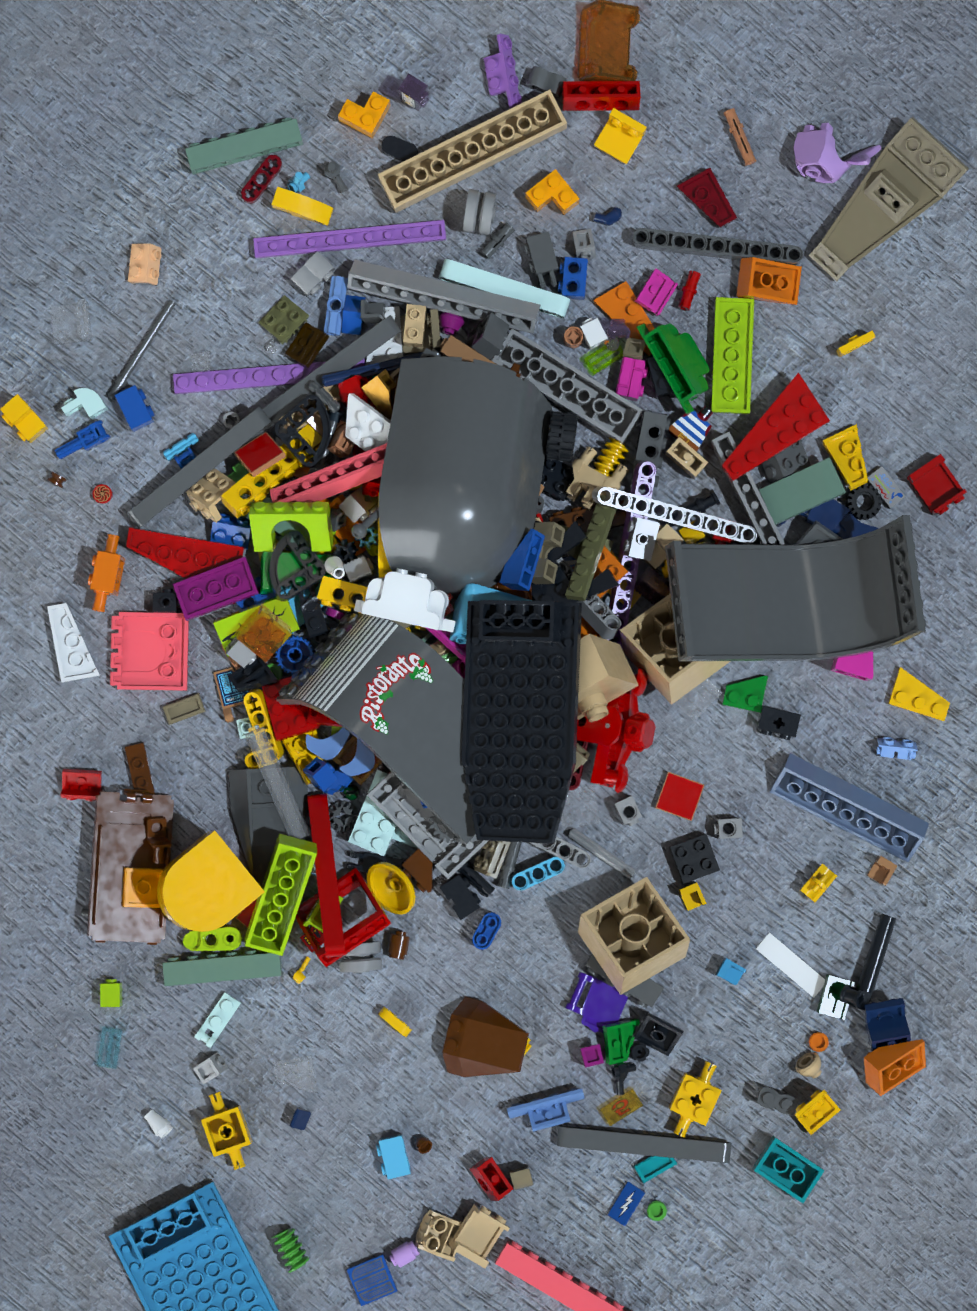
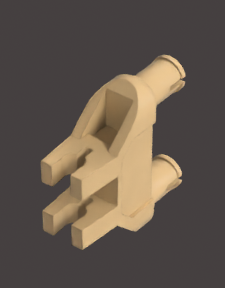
(588, 479)

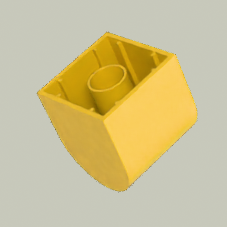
(205, 886)

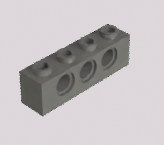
(650, 420)

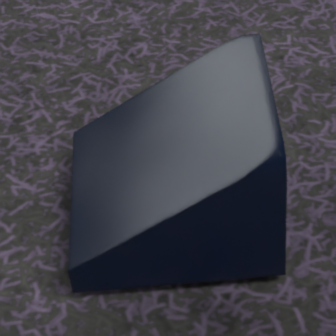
(300, 1119)

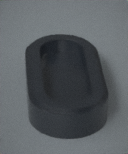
(398, 148)

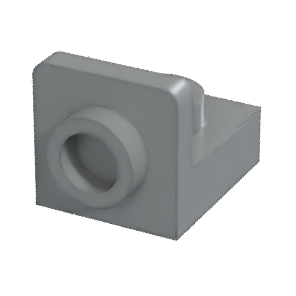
(584, 244)
(210, 1068)

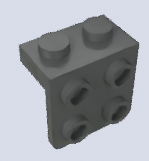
(786, 462)

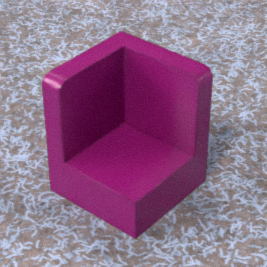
(592, 1055)

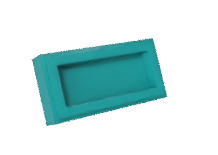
(653, 1166)

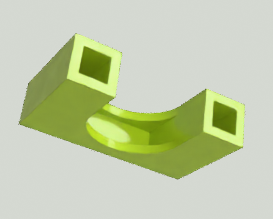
(312, 515)

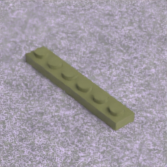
(590, 552)

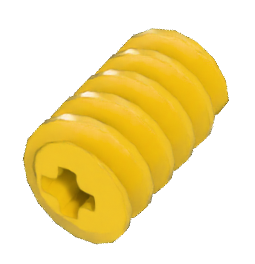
(610, 457)

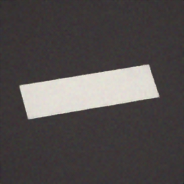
(791, 965)

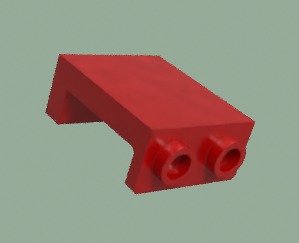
(936, 485)

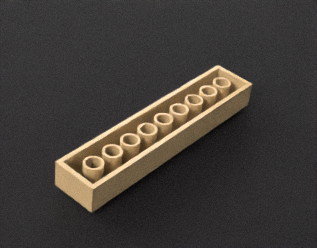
(472, 151)

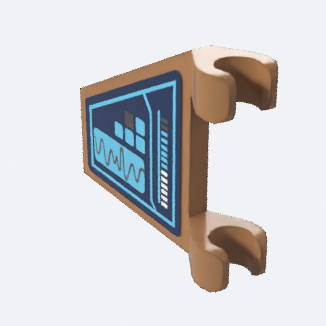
(228, 693)

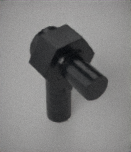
(620, 1071)

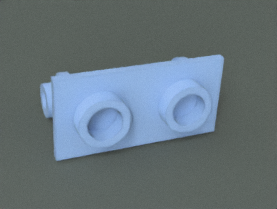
(905, 748)

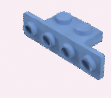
(547, 1111)

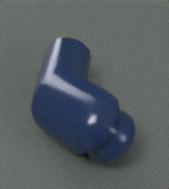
(610, 218)

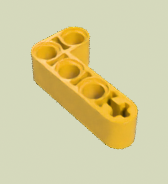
(252, 713)

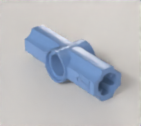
(337, 294)

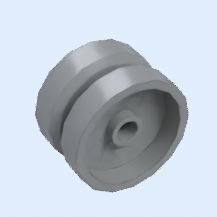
(479, 211)
(360, 959)

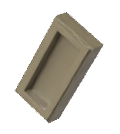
(184, 709)

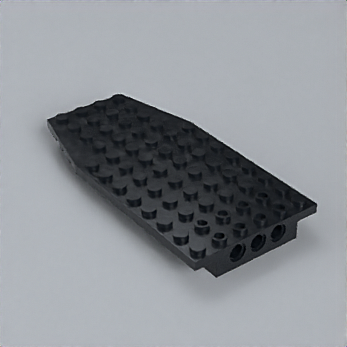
(520, 716)

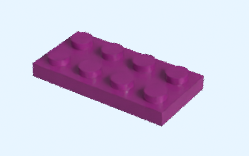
(215, 588)

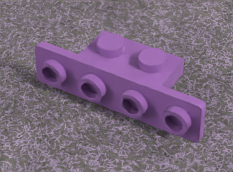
(501, 72)

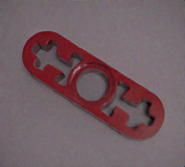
(274, 171)

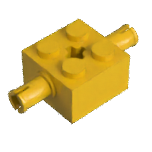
(701, 1110)
(222, 1142)

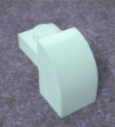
(85, 398)

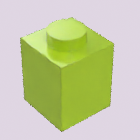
(111, 993)

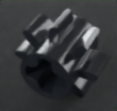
(345, 546)

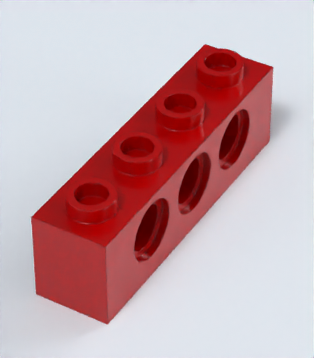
(600, 95)

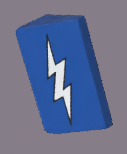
(626, 1203)

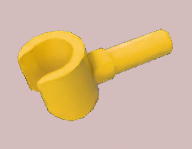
(299, 976)

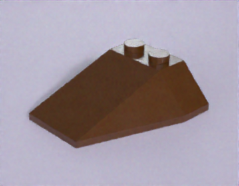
(482, 1041)

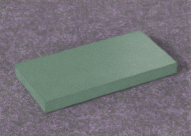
(802, 491)

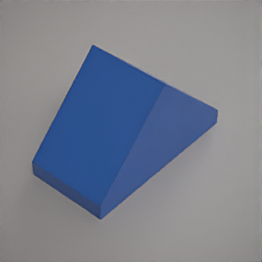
(352, 315)

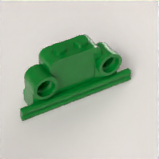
(679, 362)

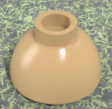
(809, 1065)

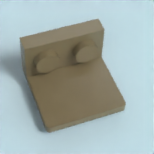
(431, 334)

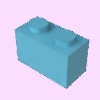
(394, 1156)

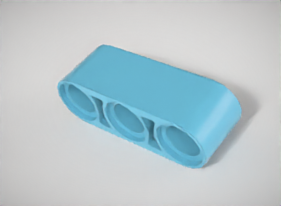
(545, 866)

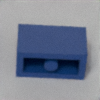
(134, 408)

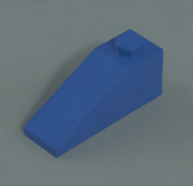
(522, 564)

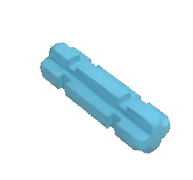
(180, 446)

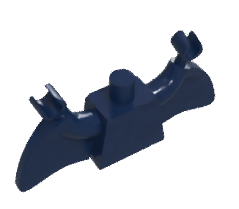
(831, 516)

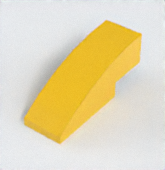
(302, 206)

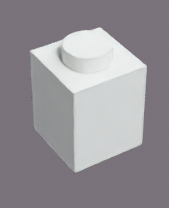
(593, 333)

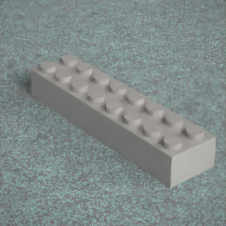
(570, 387)

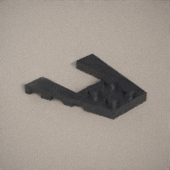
(556, 591)

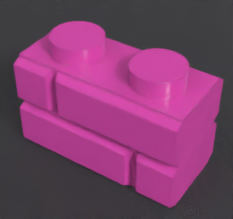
(630, 378)

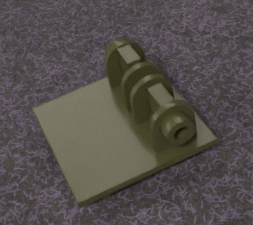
(284, 319)

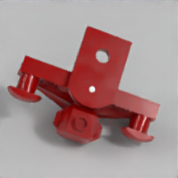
(618, 735)

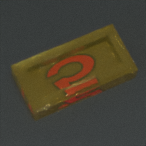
(621, 1107)

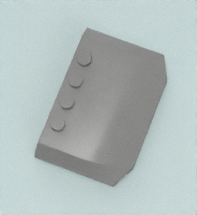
(408, 814)

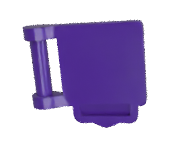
(601, 1006)

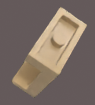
(478, 1234)

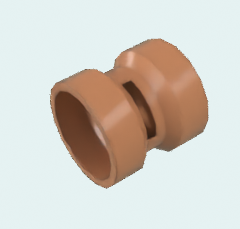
(573, 333)

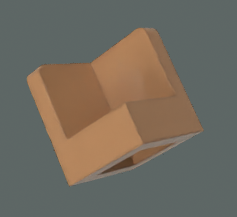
(882, 870)

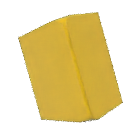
(690, 535)

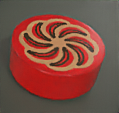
(102, 494)

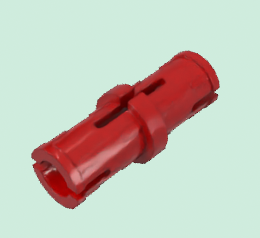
(689, 290)

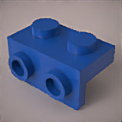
(231, 531)

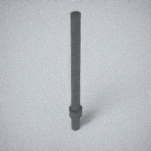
(121, 381)

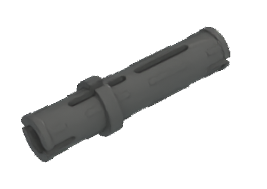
(509, 865)

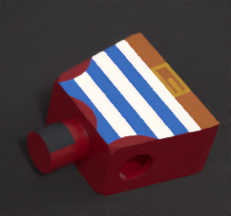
(692, 427)

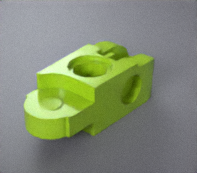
(197, 940)

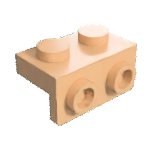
(144, 264)

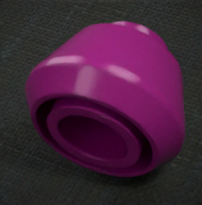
(450, 323)

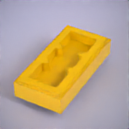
(855, 342)

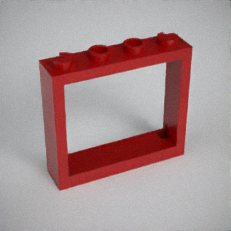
(359, 932)

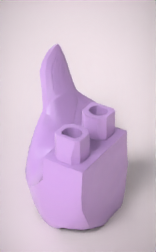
(818, 157)

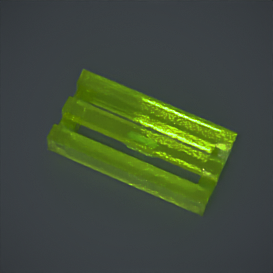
(605, 365)

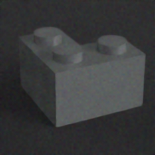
(488, 336)

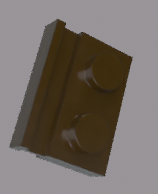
(307, 345)

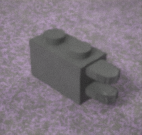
(542, 257)

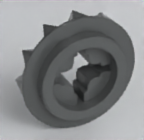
(349, 809)

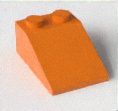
(768, 281)
(893, 1064)

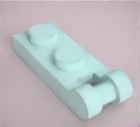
(218, 1019)

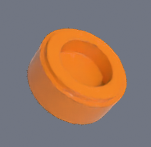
(818, 1041)

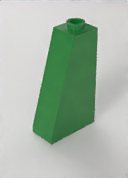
(286, 568)

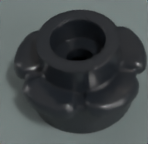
(644, 1051)

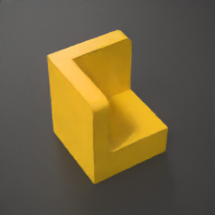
(692, 896)

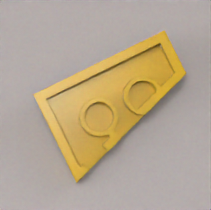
(917, 697)
(299, 753)

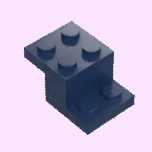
(886, 1023)

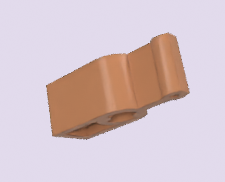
(340, 444)

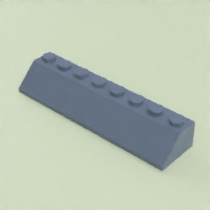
(849, 807)

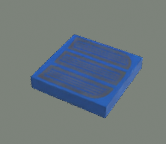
(372, 1280)

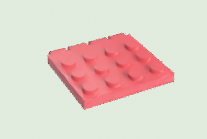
(150, 651)

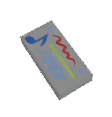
(886, 487)

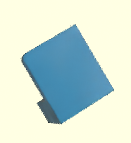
(730, 971)

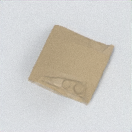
(436, 1233)

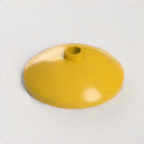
(391, 887)

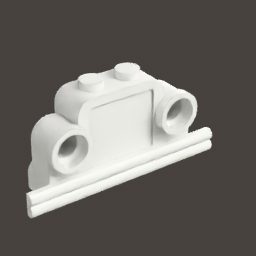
(407, 600)

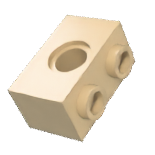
(414, 325)
(686, 458)

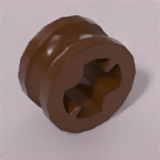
(57, 479)

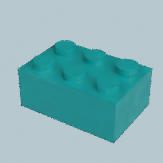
(788, 1169)

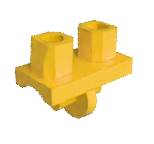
(818, 883)

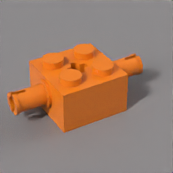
(106, 573)

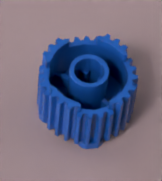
(289, 647)

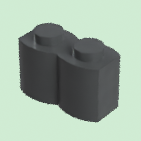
(781, 1101)

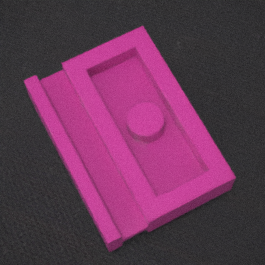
(656, 292)

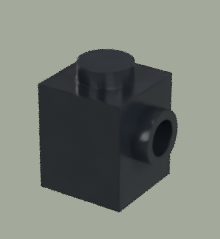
(165, 602)

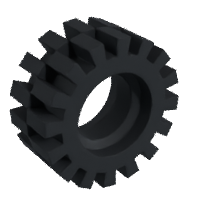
(875, 502)

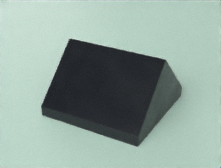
(658, 1033)

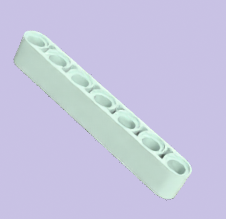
(482, 280)

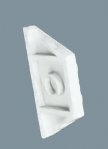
(365, 424)

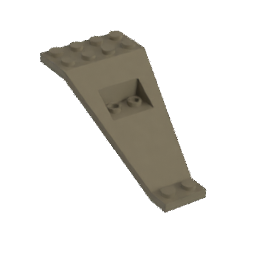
(912, 171)

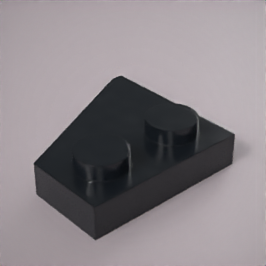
(252, 676)

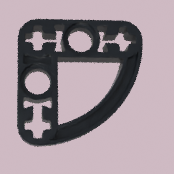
(293, 434)
(305, 573)

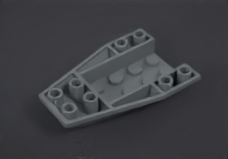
(258, 817)

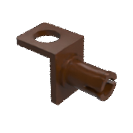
(158, 840)

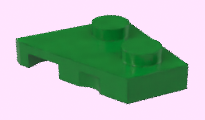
(746, 694)
(618, 1040)

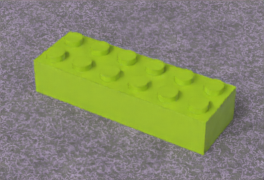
(283, 893)

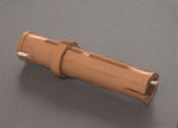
(732, 116)

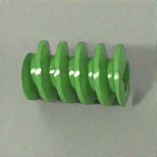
(291, 1249)

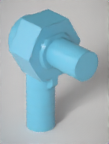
(297, 182)

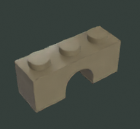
(546, 570)

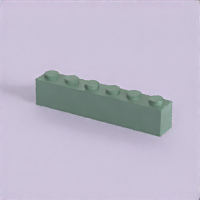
(244, 146)
(221, 968)

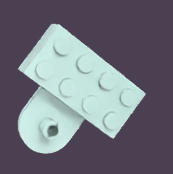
(374, 828)

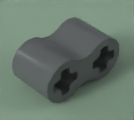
(544, 80)

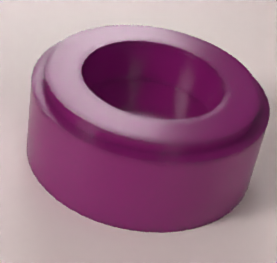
(334, 613)

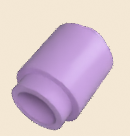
(404, 1254)

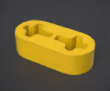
(394, 1021)

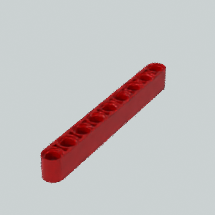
(326, 876)

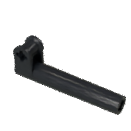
(862, 994)

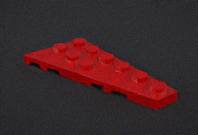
(782, 425)
(182, 554)

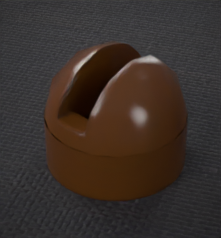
(423, 1144)

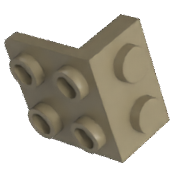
(491, 858)

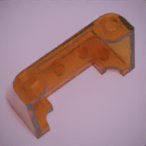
(606, 41)

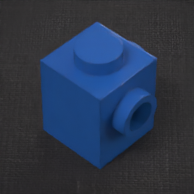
(320, 774)

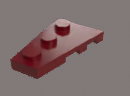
(709, 197)

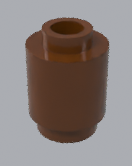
(398, 945)

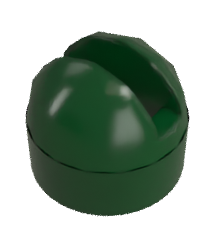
(351, 788)

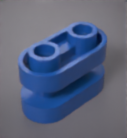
(486, 930)

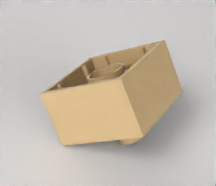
(652, 646)
(602, 676)
(633, 935)

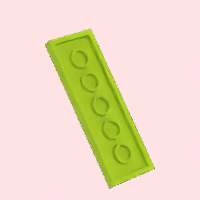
(732, 355)

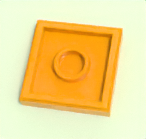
(141, 887)

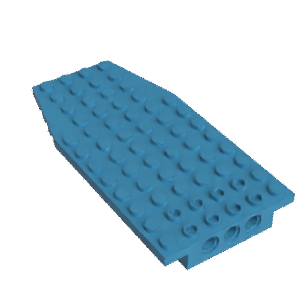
(192, 1258)

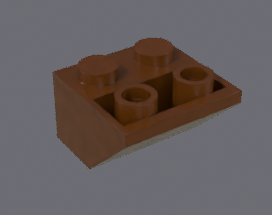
(420, 868)

